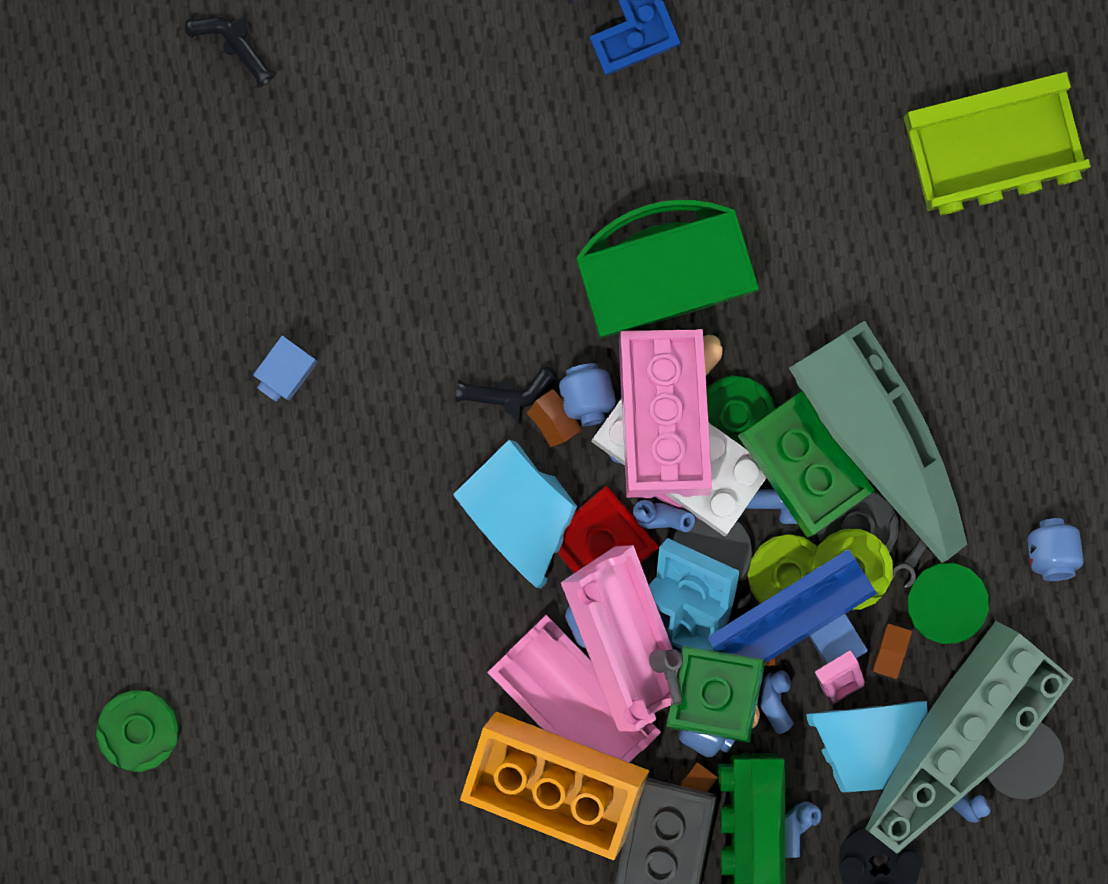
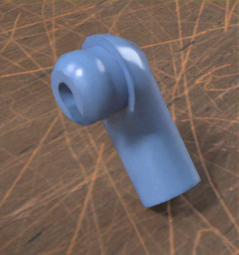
(770, 500)
(770, 701)
(972, 809)
(796, 822)

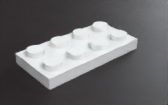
(733, 474)

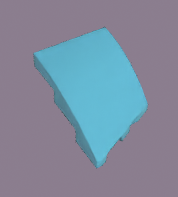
(518, 510)
(692, 595)
(867, 741)

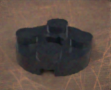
(861, 846)

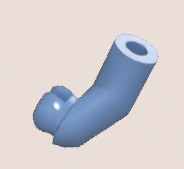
(662, 516)

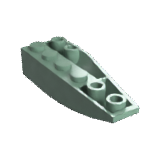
(883, 433)
(968, 733)

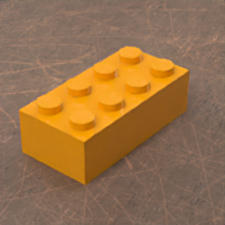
(554, 785)

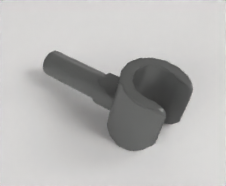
(910, 562)
(668, 662)

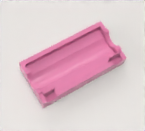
(664, 413)
(620, 632)
(563, 693)

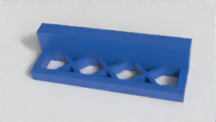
(796, 610)

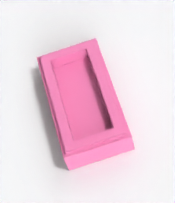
(840, 677)

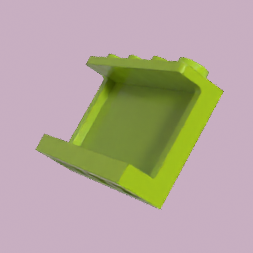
(996, 144)

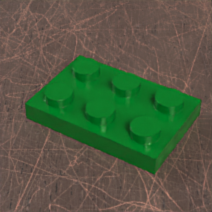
(805, 464)

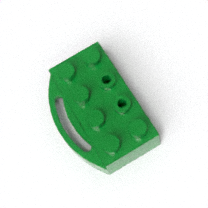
(665, 267)
(753, 818)

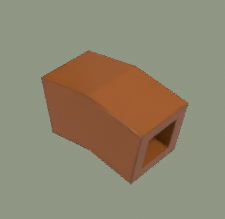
(552, 420)
(891, 650)
(698, 778)

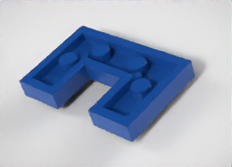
(642, 36)

